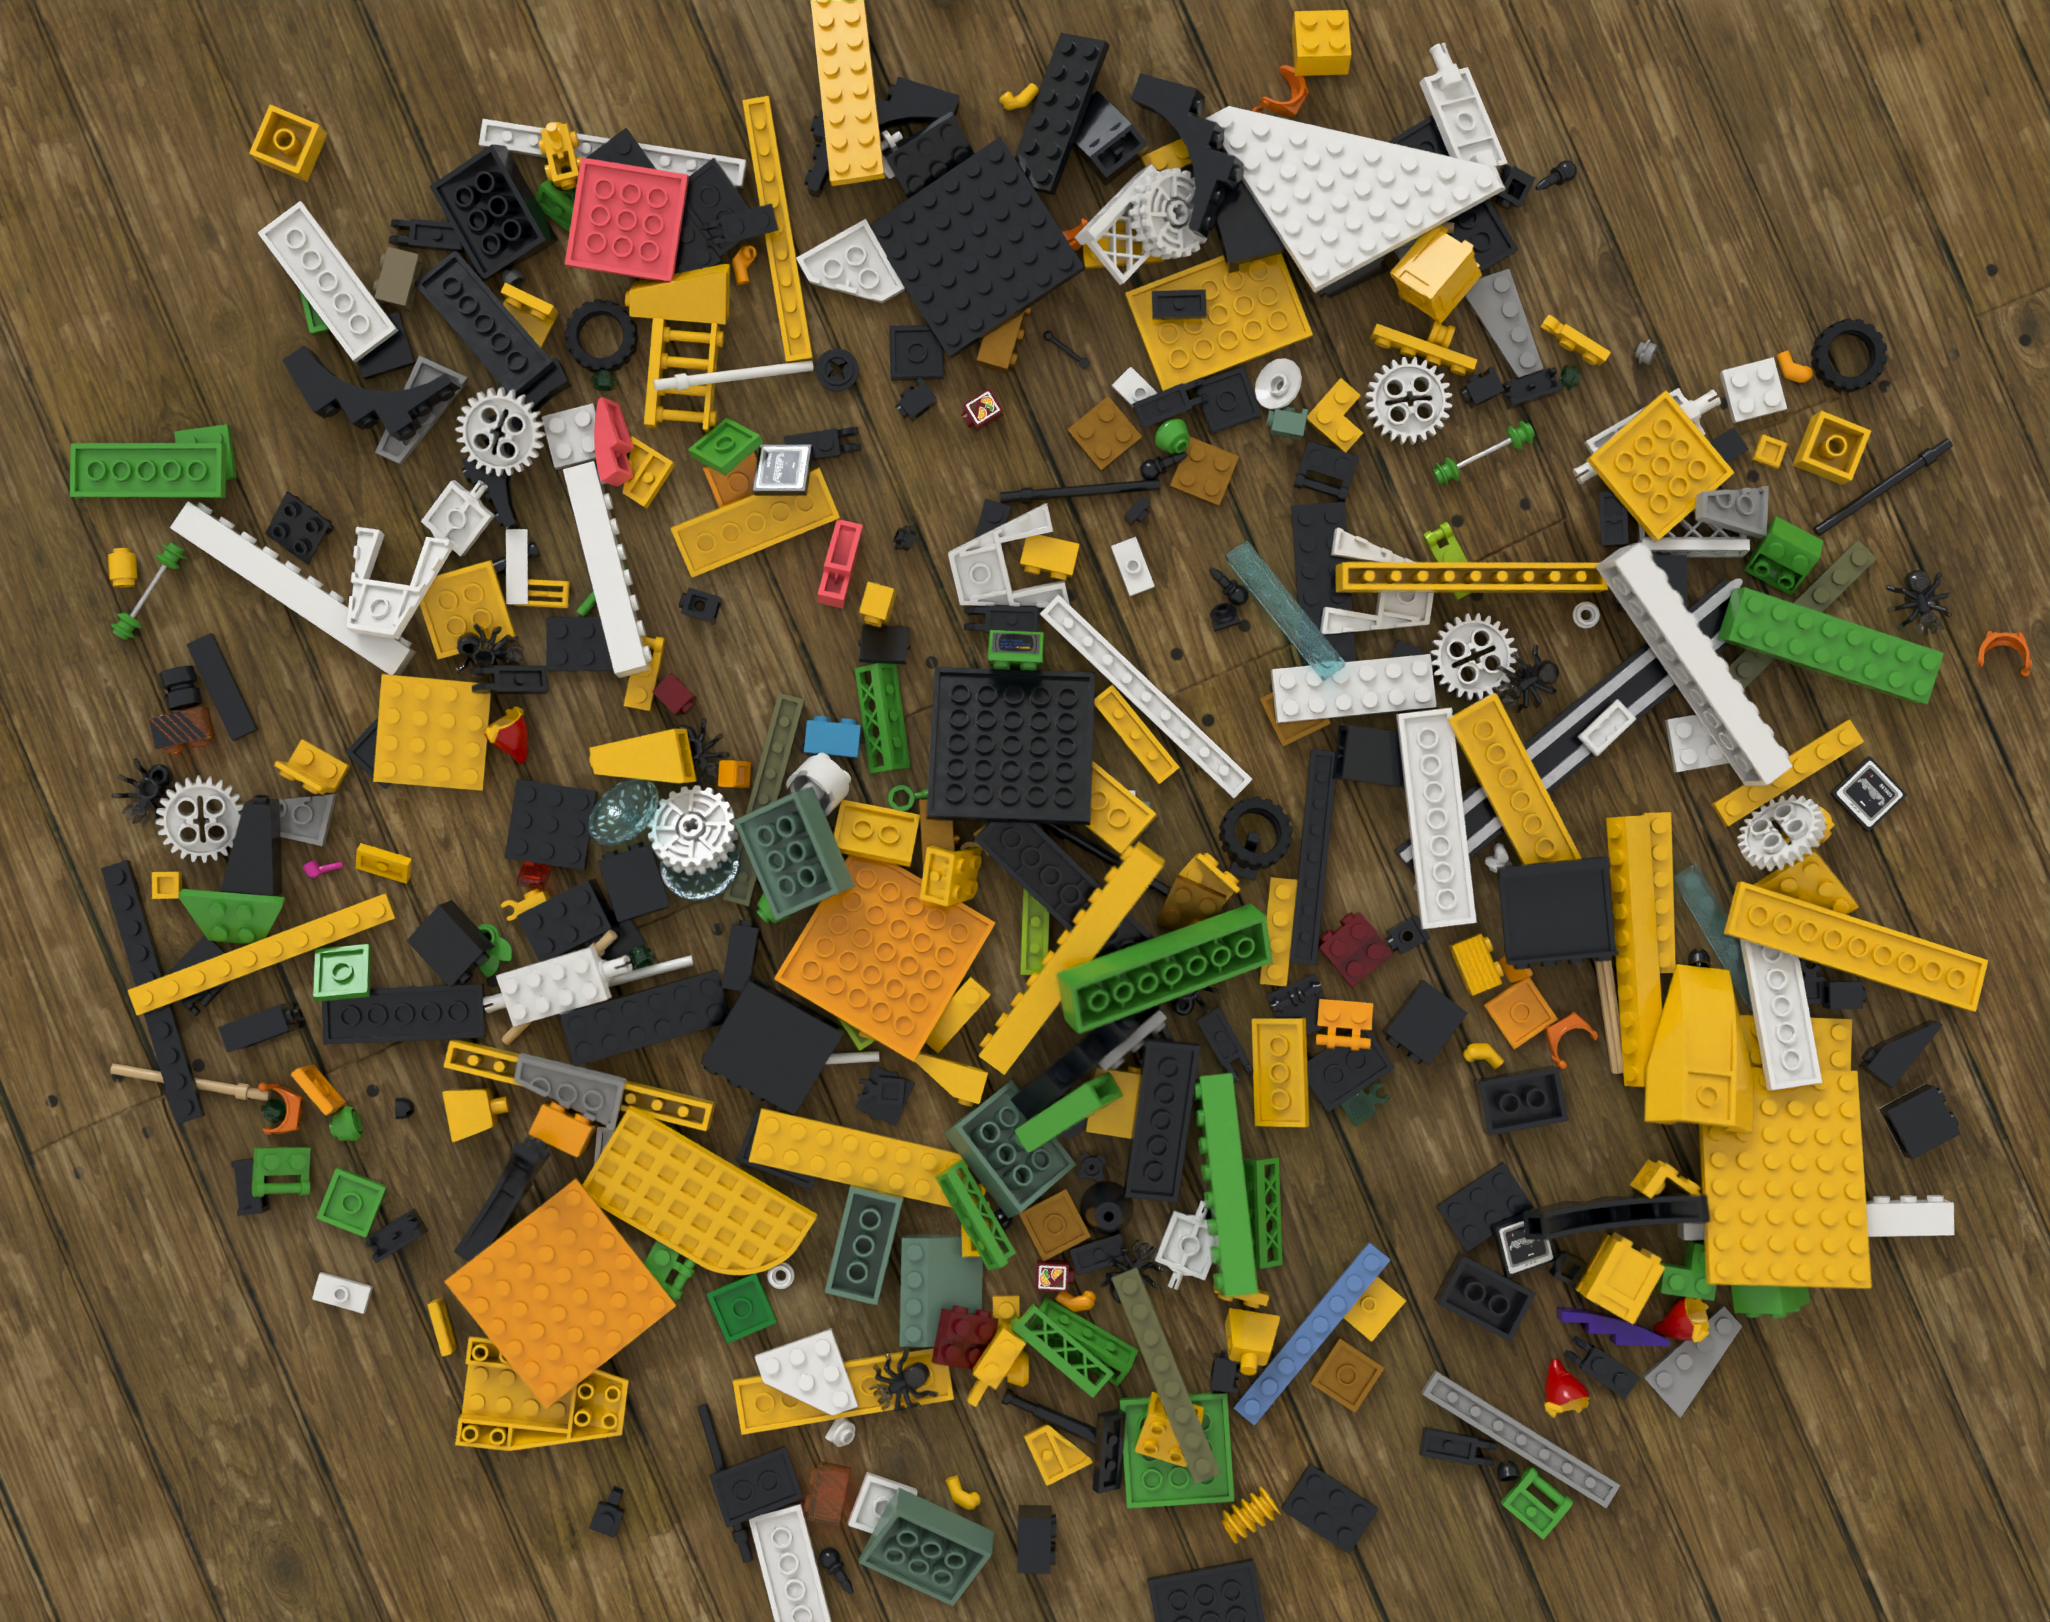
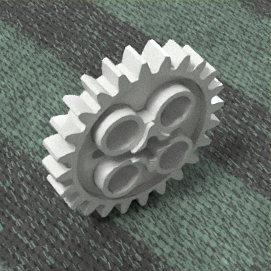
(1404, 377)
(523, 440)
(1463, 635)
(175, 819)
(1799, 820)

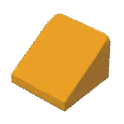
(734, 774)
(1514, 974)

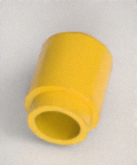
(122, 568)

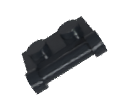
(1328, 462)

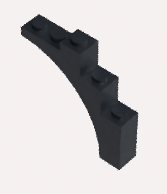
(908, 105)
(1202, 137)
(362, 406)
(499, 487)
(1076, 1062)
(499, 1209)
(1614, 1212)

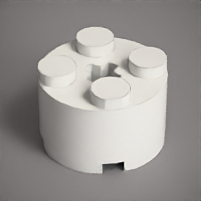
(826, 778)

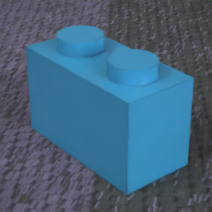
(833, 738)

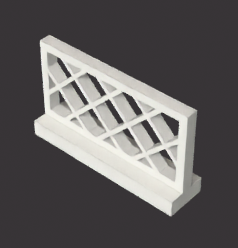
(1106, 220)
(1698, 545)

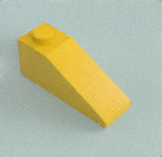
(957, 1013)
(956, 1078)

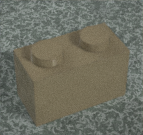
(397, 278)

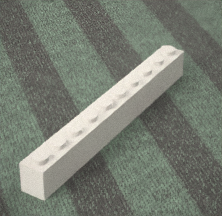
(287, 585)
(1885, 1218)

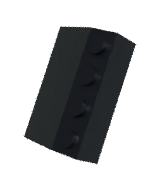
(493, 211)

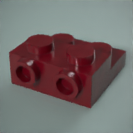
(1354, 948)
(963, 1336)

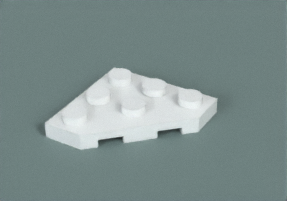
(852, 265)
(810, 1372)

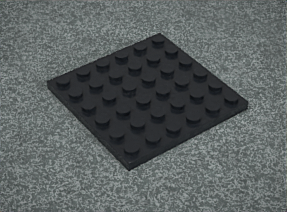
(976, 248)
(1011, 746)

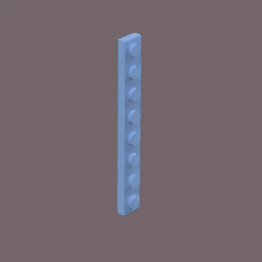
(1311, 1333)

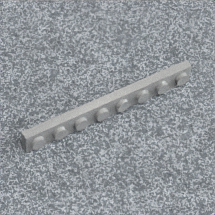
(1520, 1439)

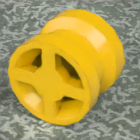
(1440, 334)

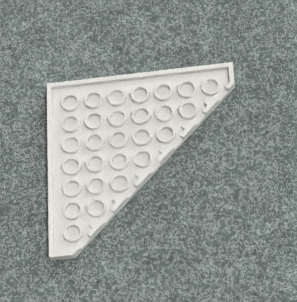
(1346, 195)

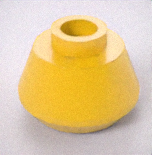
(1019, 1371)

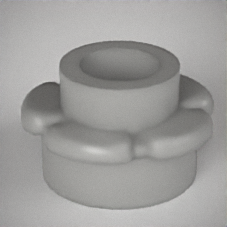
(1646, 352)

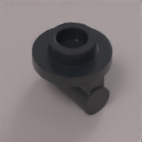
(1224, 616)

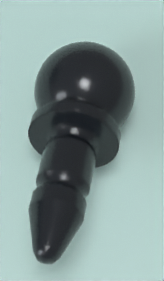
(1558, 175)
(1151, 469)
(1236, 593)
(830, 1560)

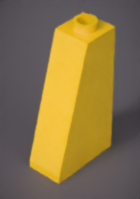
(690, 296)
(653, 757)

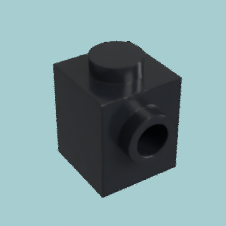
(1844, 995)

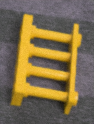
(660, 360)

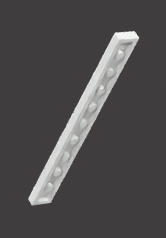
(524, 140)
(1146, 696)

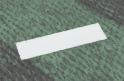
(516, 566)

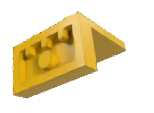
(531, 312)
(314, 767)
(1204, 871)
(950, 875)
(1652, 1176)
(1157, 1435)

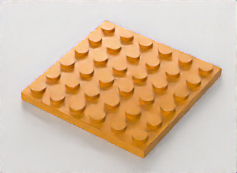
(885, 955)
(560, 1293)

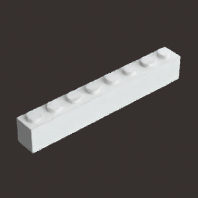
(607, 570)

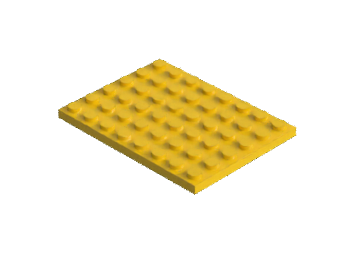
(1791, 1191)

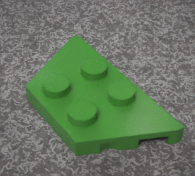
(232, 915)

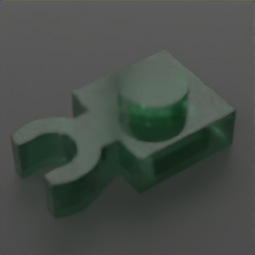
(1361, 1107)

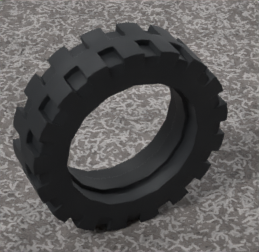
(593, 309)
(1872, 341)
(1277, 819)

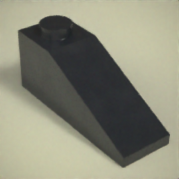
(1893, 1056)

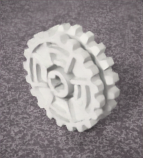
(1164, 213)
(710, 829)

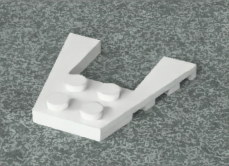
(982, 570)
(387, 607)
(1392, 609)

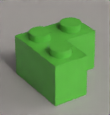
(1689, 1278)
(1768, 1300)

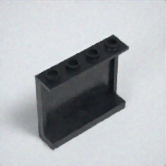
(1244, 229)
(1556, 912)
(772, 1046)

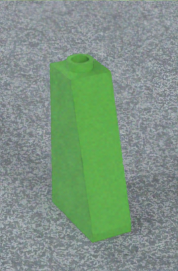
(1068, 1112)

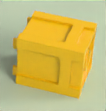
(1436, 273)
(1620, 1277)

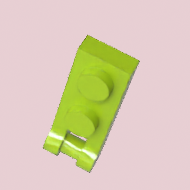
(1449, 553)

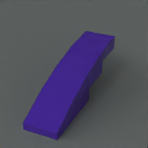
(1620, 1330)

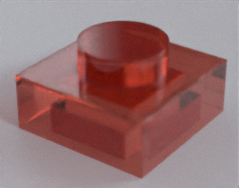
(533, 875)

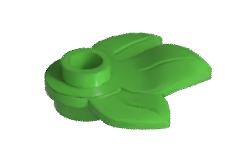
(501, 951)

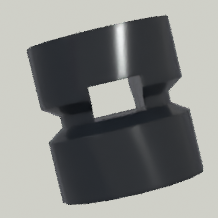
(180, 688)

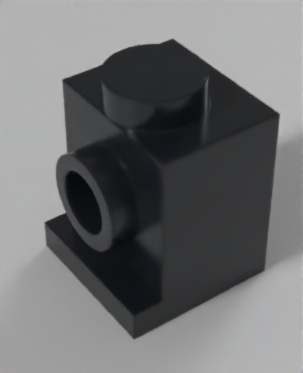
(1520, 185)
(1481, 388)
(916, 401)
(692, 597)
(1412, 925)
(1224, 1373)

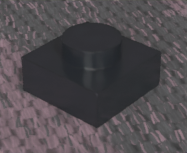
(1138, 511)
(1568, 1268)

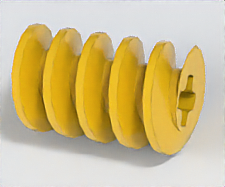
(1249, 1514)

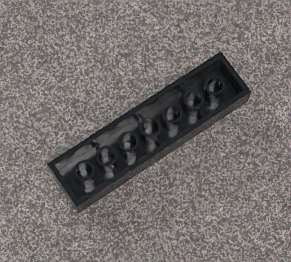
(1052, 878)

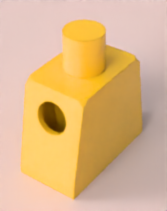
(472, 1110)
(1250, 1338)

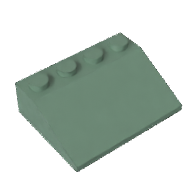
(794, 853)
(995, 1156)
(934, 1279)
(927, 1547)

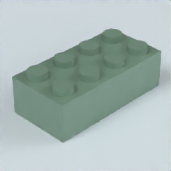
(864, 1244)

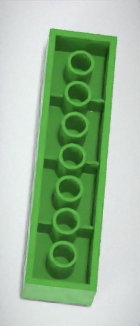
(1830, 646)
(1164, 968)
(1225, 1185)

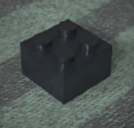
(1035, 1532)

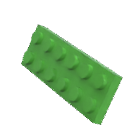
(148, 470)

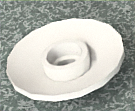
(1270, 382)

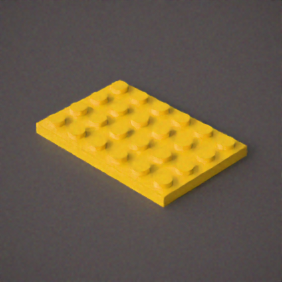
(1245, 319)

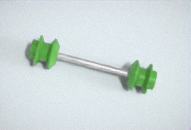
(1516, 437)
(129, 622)

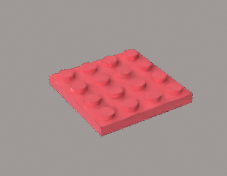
(626, 220)

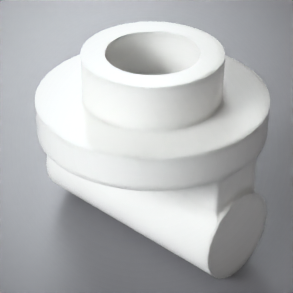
(1499, 859)
(841, 1432)

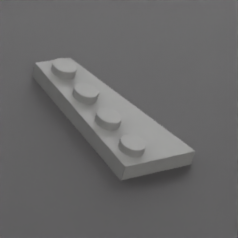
(1504, 320)
(422, 373)
(578, 1088)
(1688, 1364)

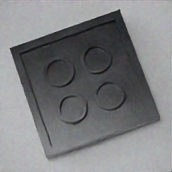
(550, 824)

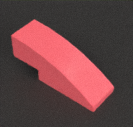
(612, 443)
(839, 563)

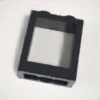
(261, 1026)

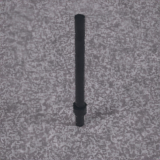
(1924, 458)
(1027, 495)
(1063, 831)
(740, 1532)

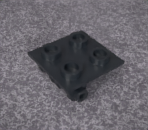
(298, 527)
(1299, 1001)

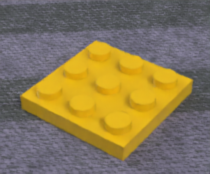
(461, 600)

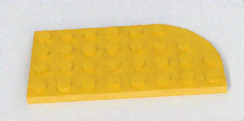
(694, 1199)

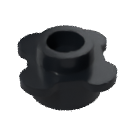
(904, 538)
(1087, 1160)

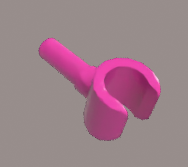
(313, 870)

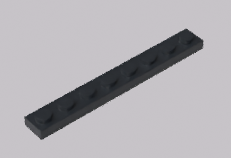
(1313, 858)

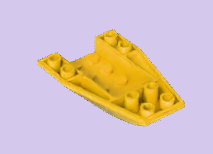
(1700, 1055)
(507, 1416)

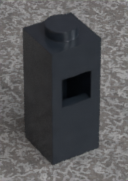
(741, 954)

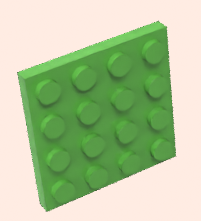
(1161, 1483)

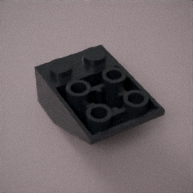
(1108, 140)

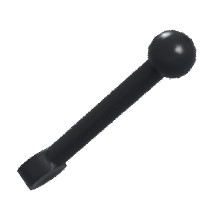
(1083, 362)

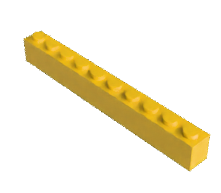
(1468, 577)
(1635, 940)
(1075, 948)
(653, 1101)

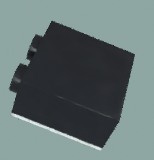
(1919, 1120)

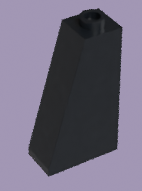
(256, 850)

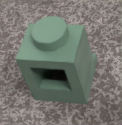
(1287, 422)

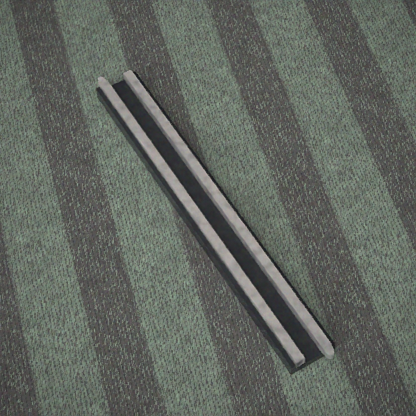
(1556, 750)

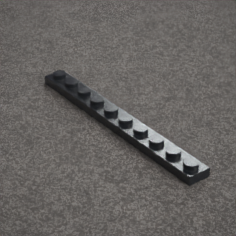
(145, 968)

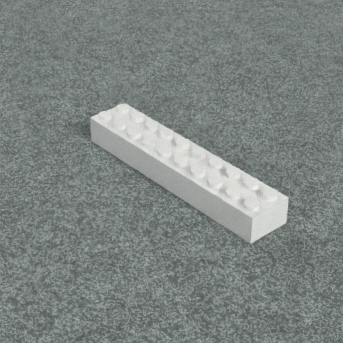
(1694, 665)

